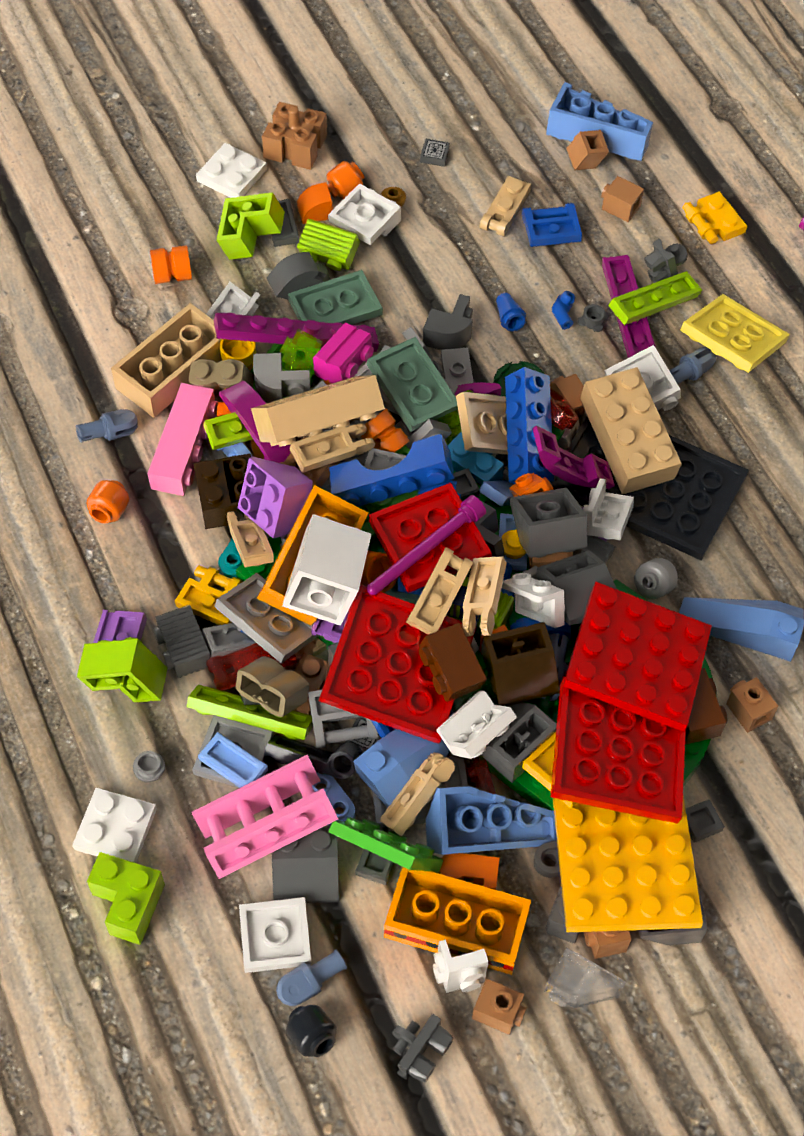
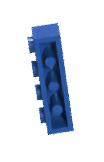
(526, 407)

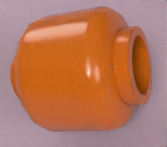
(344, 179)
(107, 501)

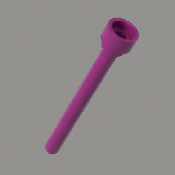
(470, 510)

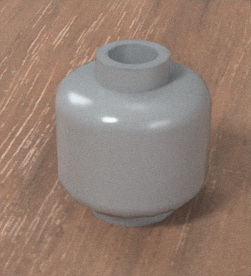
(656, 578)

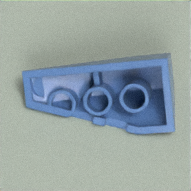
(755, 624)
(392, 762)
(478, 821)

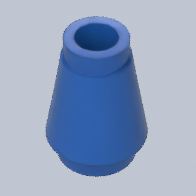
(510, 313)

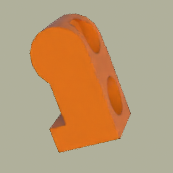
(471, 868)

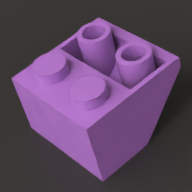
(273, 495)

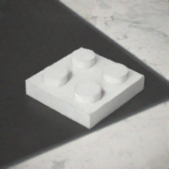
(231, 171)
(114, 825)
(274, 934)

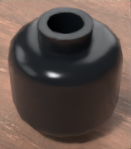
(311, 1031)

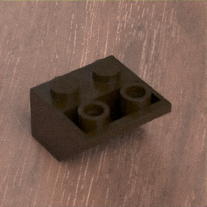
(220, 488)
(521, 664)

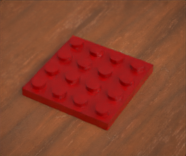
(638, 656)
(381, 671)
(617, 759)

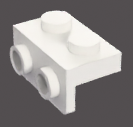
(234, 301)
(607, 512)
(537, 599)
(475, 726)
(459, 972)

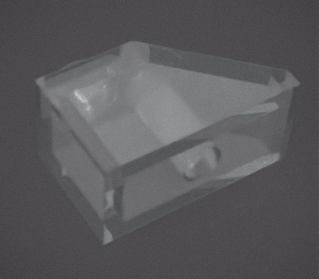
(581, 982)

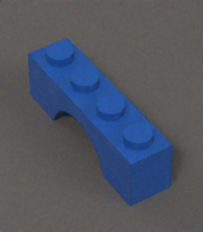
(424, 466)

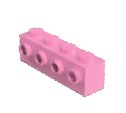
(182, 440)

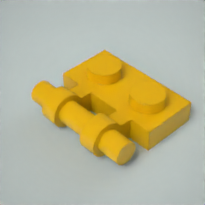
(720, 216)
(203, 596)

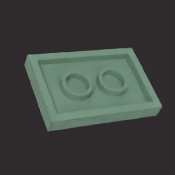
(337, 300)
(412, 383)

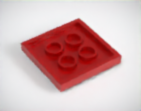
(415, 519)

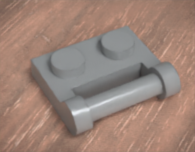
(326, 713)

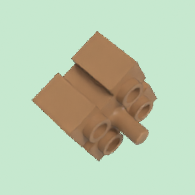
(294, 135)

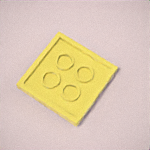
(734, 333)

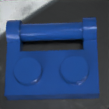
(552, 225)

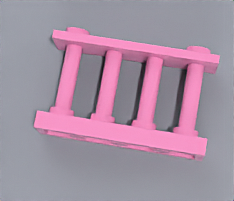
(272, 831)

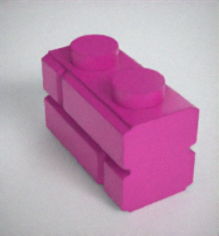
(343, 354)

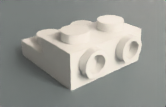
(366, 214)
(656, 376)

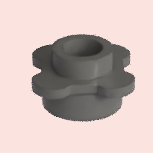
(593, 317)

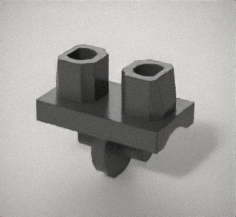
(665, 262)
(413, 1061)

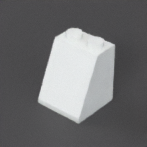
(327, 570)

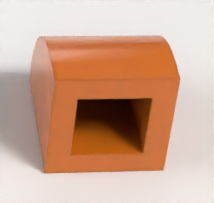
(315, 203)

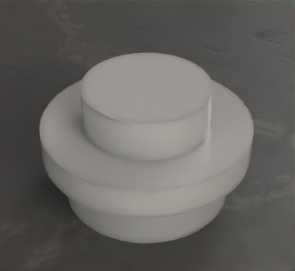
(148, 766)

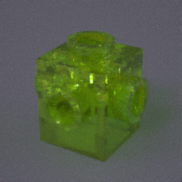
(304, 342)

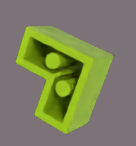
(245, 219)
(123, 666)
(133, 892)

